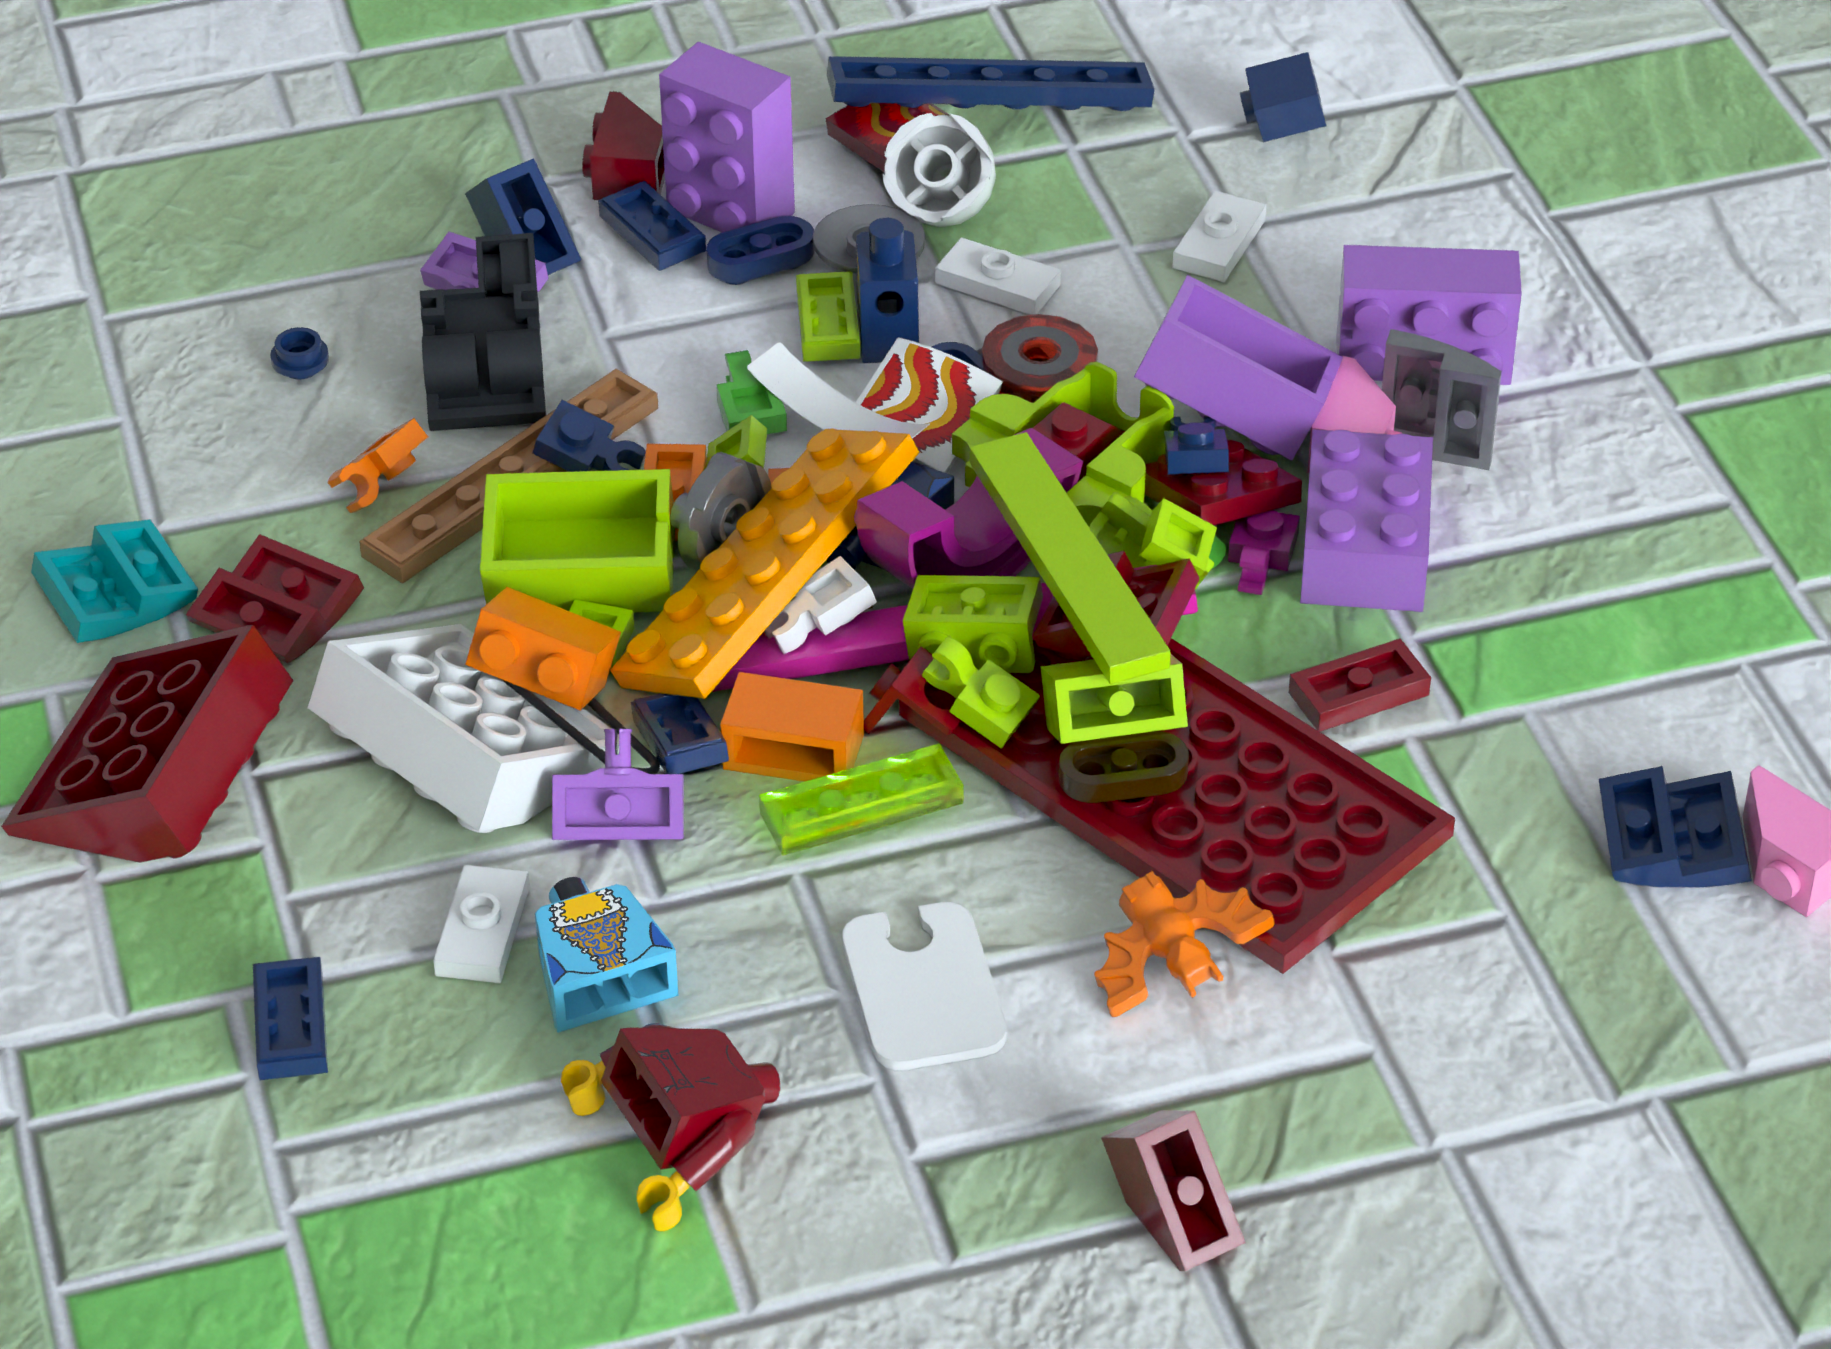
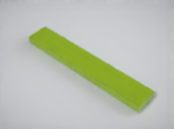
(1070, 559)

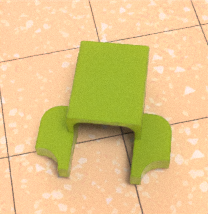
(1094, 391)

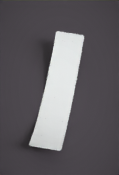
(816, 399)

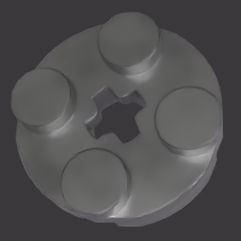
(715, 505)

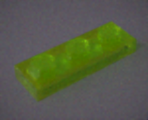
(861, 799)

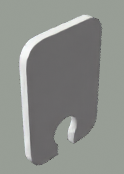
(925, 1002)

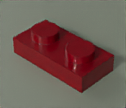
(1359, 685)

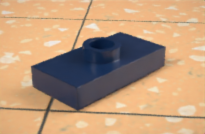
(652, 225)
(679, 732)
(289, 1018)

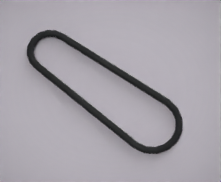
(582, 739)

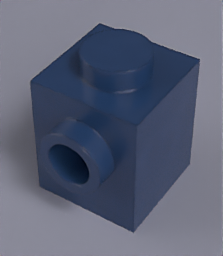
(1283, 97)

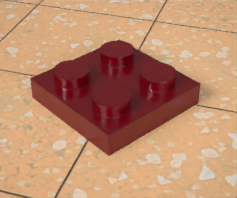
(1219, 497)

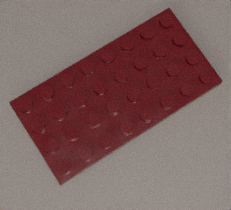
(1259, 811)

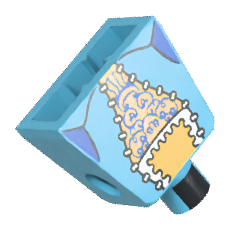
(601, 954)

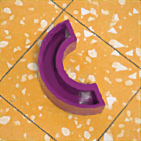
(970, 538)

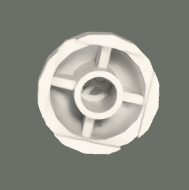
(939, 169)

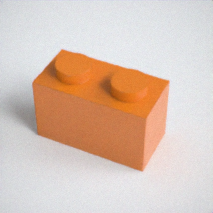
(543, 648)
(791, 727)

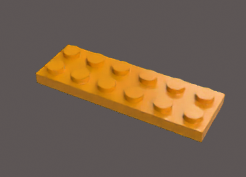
(762, 563)

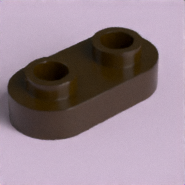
(1123, 767)

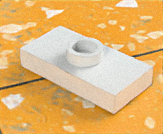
(1219, 236)
(998, 276)
(482, 924)

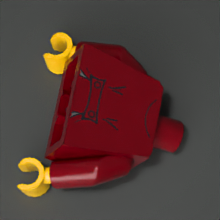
(684, 1099)

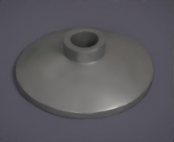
(837, 232)

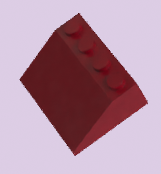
(154, 748)

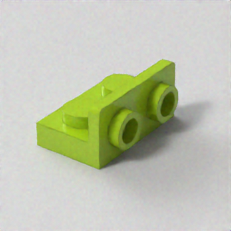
(983, 613)

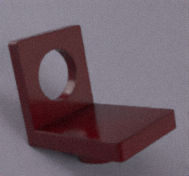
(909, 688)

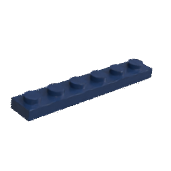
(989, 82)

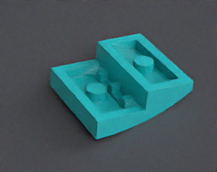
(114, 583)

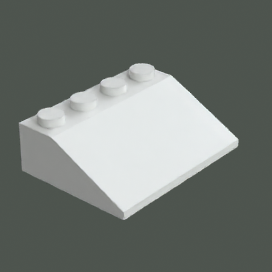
(450, 725)

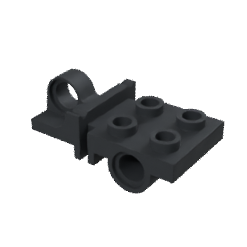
(486, 342)

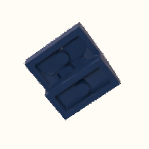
(1675, 830)

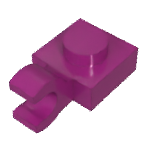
(1262, 544)

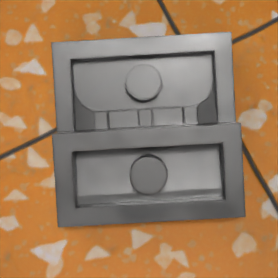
(1443, 397)

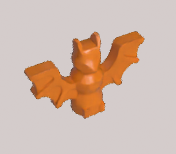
(1167, 930)

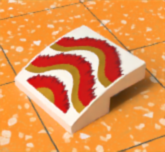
(927, 387)

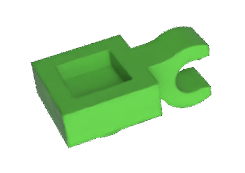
(746, 396)

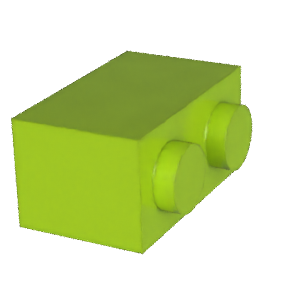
(1087, 707)

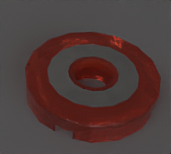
(1015, 342)

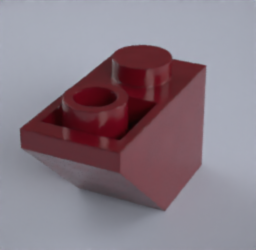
(624, 148)

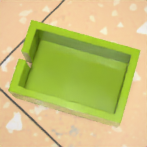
(580, 537)

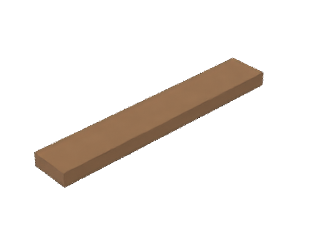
(457, 507)

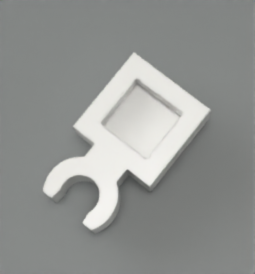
(825, 601)

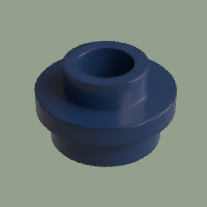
(299, 353)

